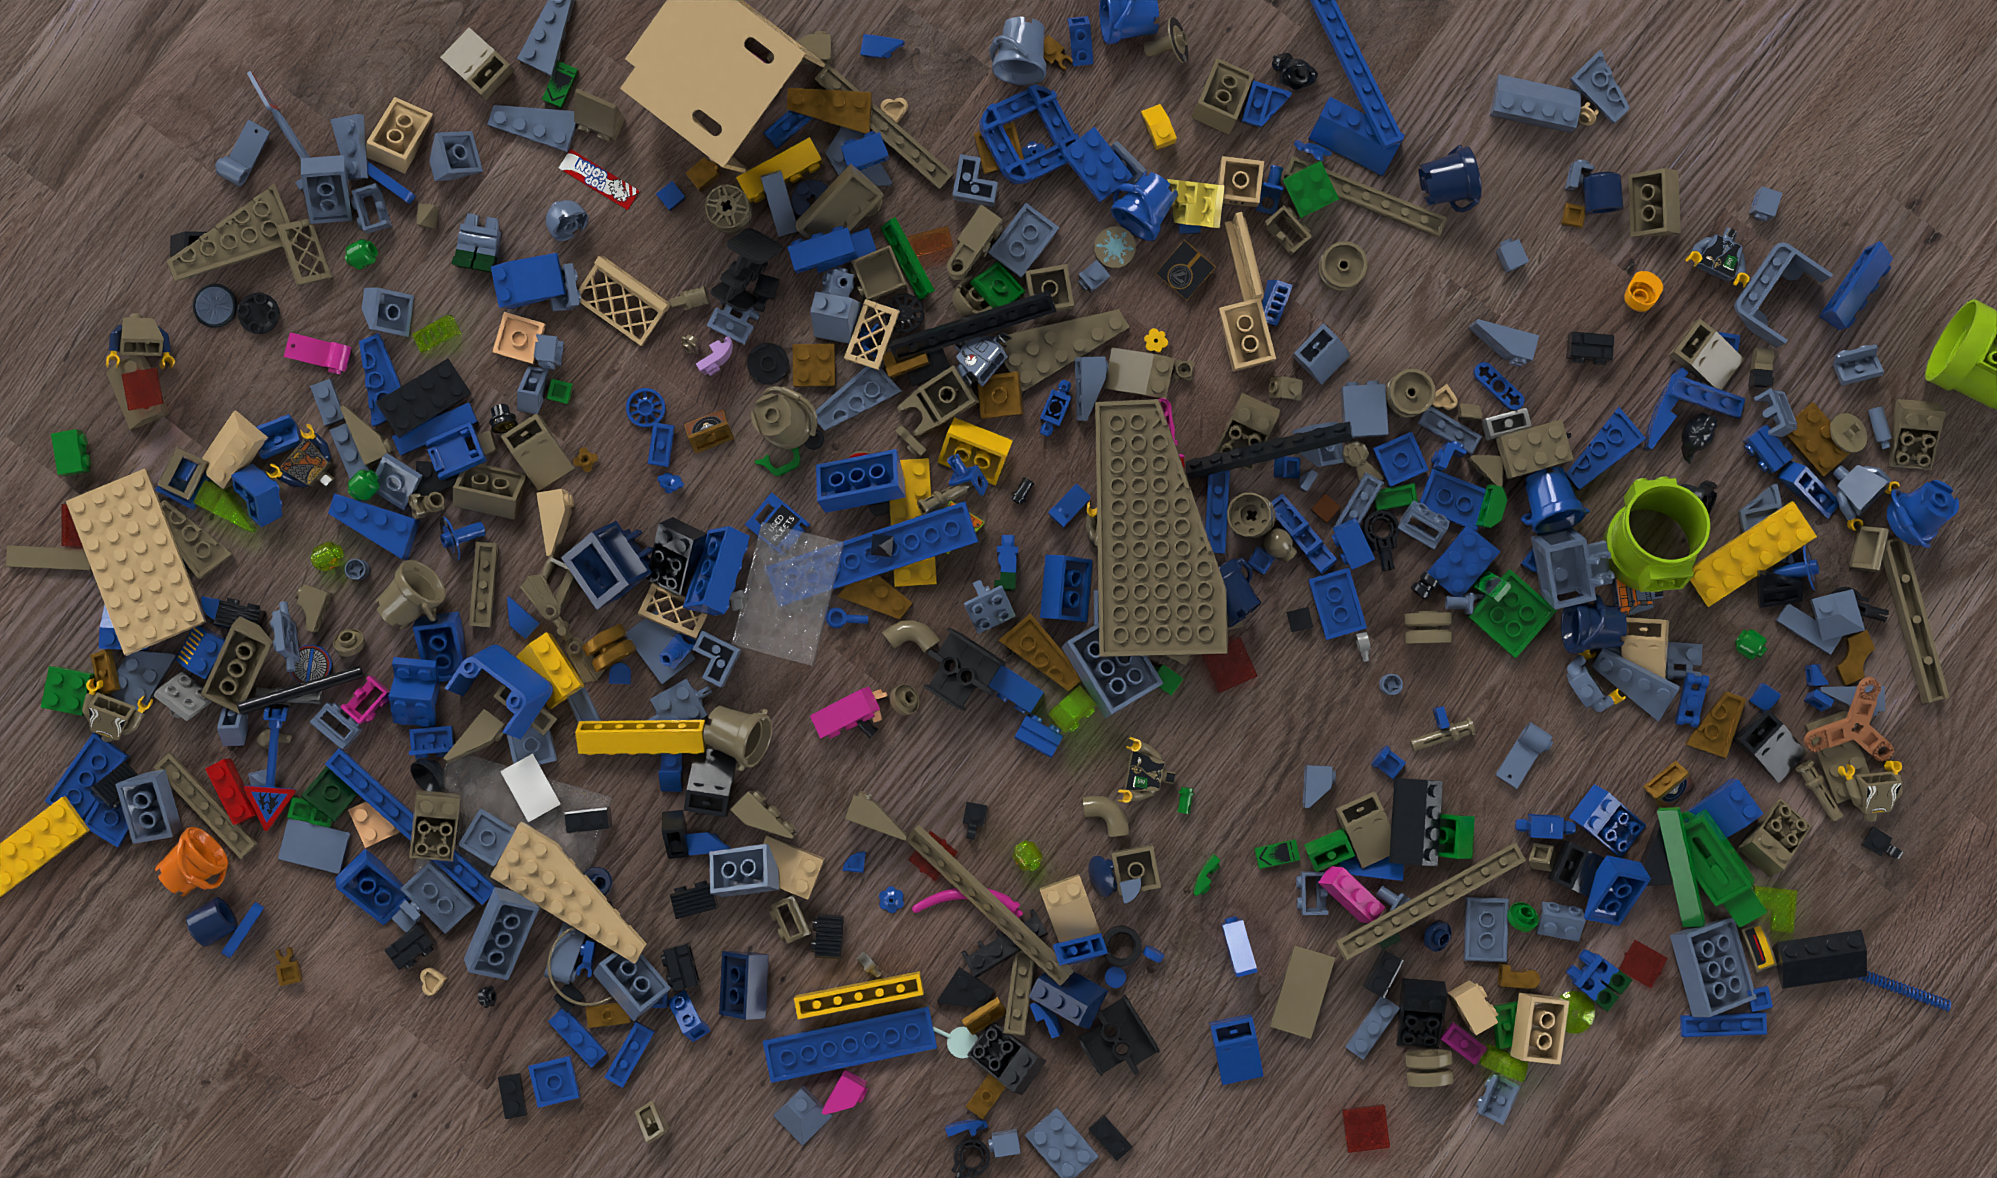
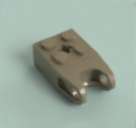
(974, 242)
(932, 402)

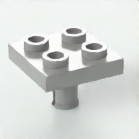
(182, 696)

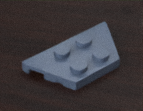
(834, 154)
(1759, 509)
(142, 675)

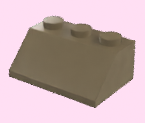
(1654, 203)
(137, 417)
(490, 490)

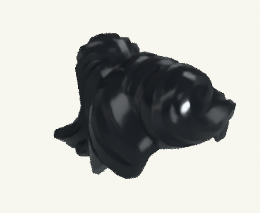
(1294, 72)
(1697, 435)

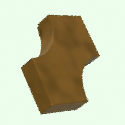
(1858, 648)

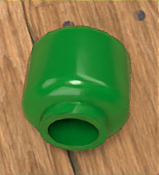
(361, 254)
(363, 485)
(1751, 644)

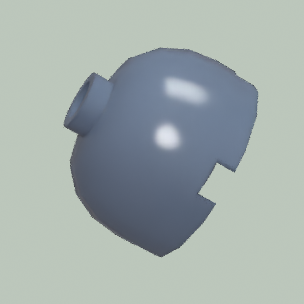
(565, 218)

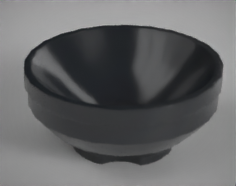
(428, 774)

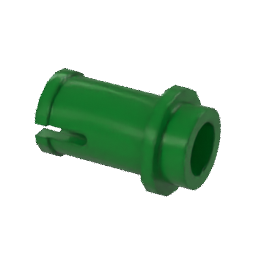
(1185, 800)

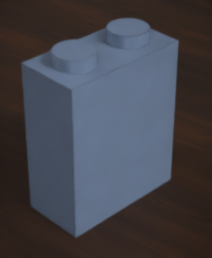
(1365, 408)

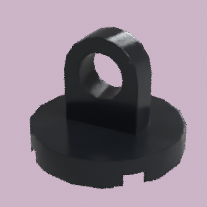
(1705, 493)

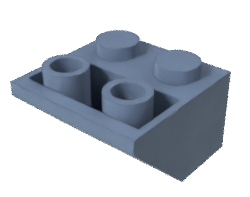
(1321, 354)

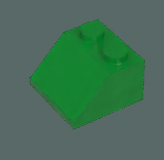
(1456, 836)

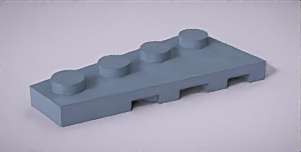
(1638, 683)

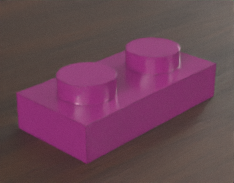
(1463, 1043)

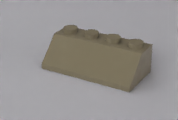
(237, 664)

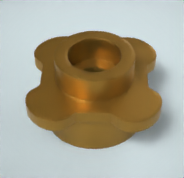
(591, 459)

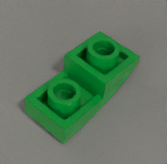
(1202, 882)

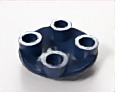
(1102, 876)

